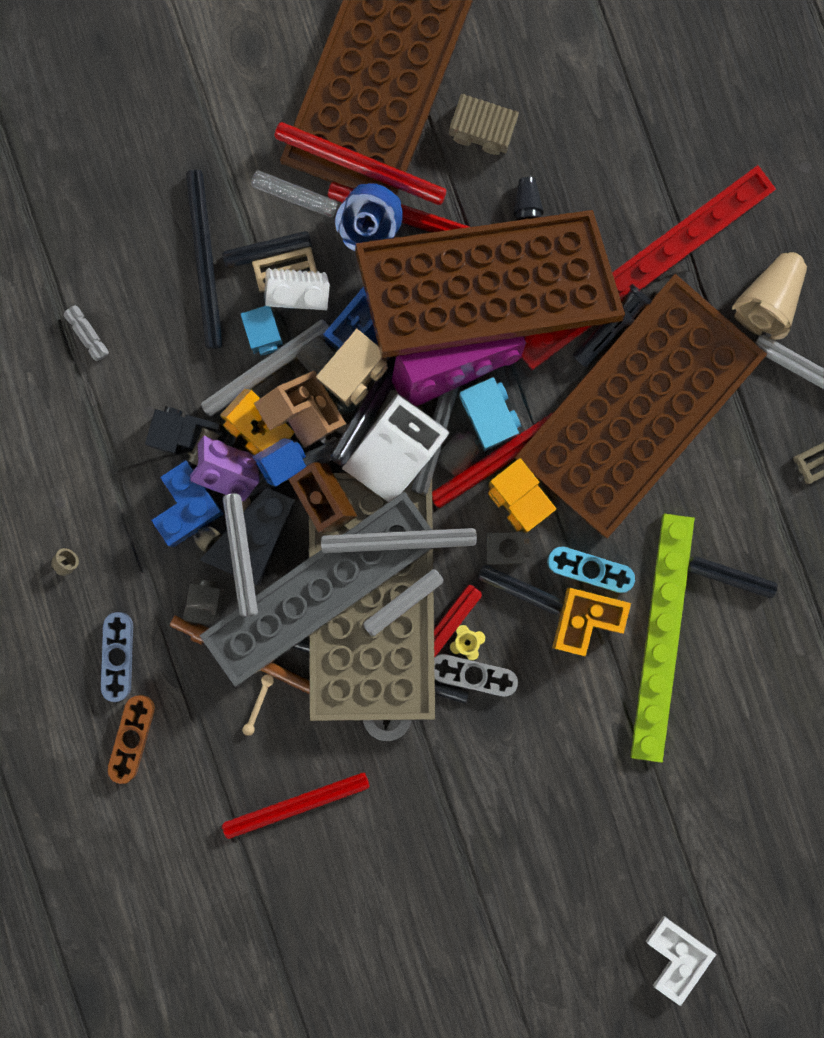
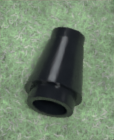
(528, 200)

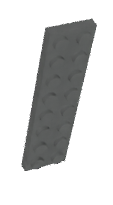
(312, 595)

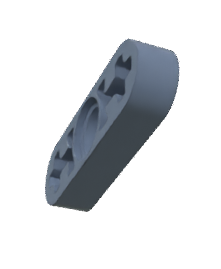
(106, 679)

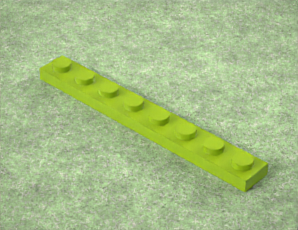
(662, 638)

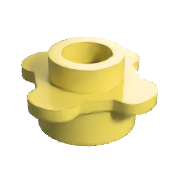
(459, 646)

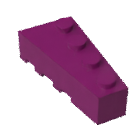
(435, 372)

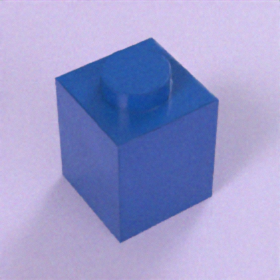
(280, 461)

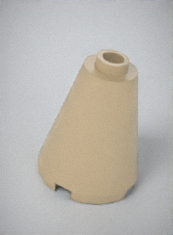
(773, 297)

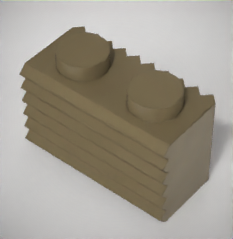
(483, 124)

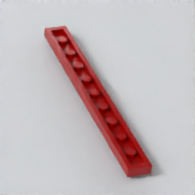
(665, 253)

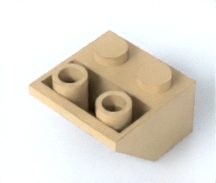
(353, 369)

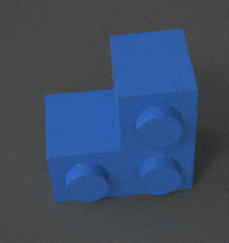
(193, 508)

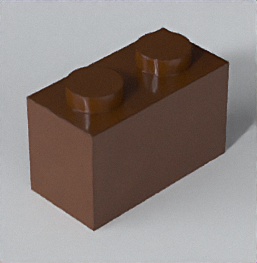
(323, 497)

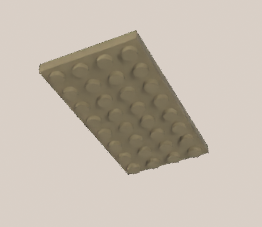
(383, 673)

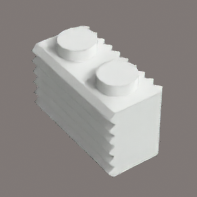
(296, 289)

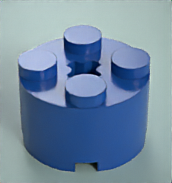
(366, 201)

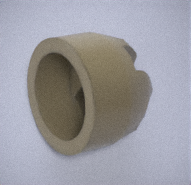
(207, 538)
(61, 556)

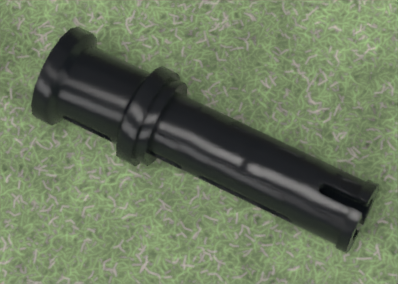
(632, 304)

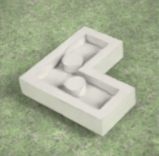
(687, 959)

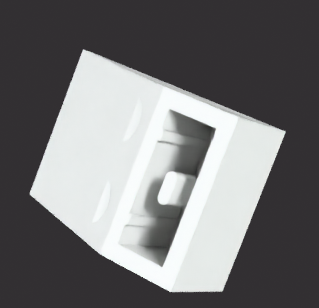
(395, 449)

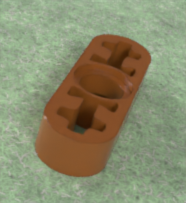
(116, 759)

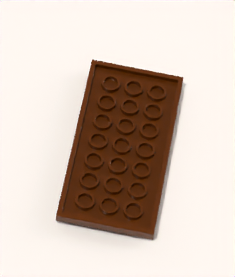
(377, 83)
(488, 283)
(640, 406)

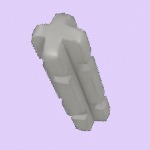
(86, 333)

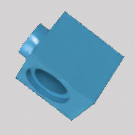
(262, 330)

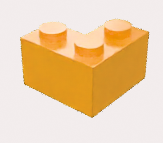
(521, 496)
(582, 613)

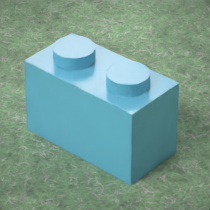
(489, 413)

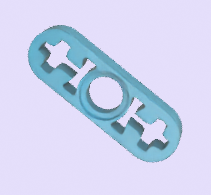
(610, 583)

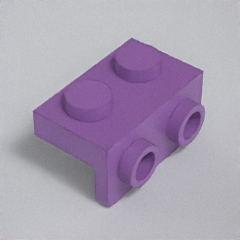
(225, 468)

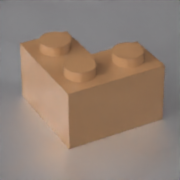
(303, 405)

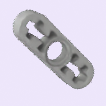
(494, 688)

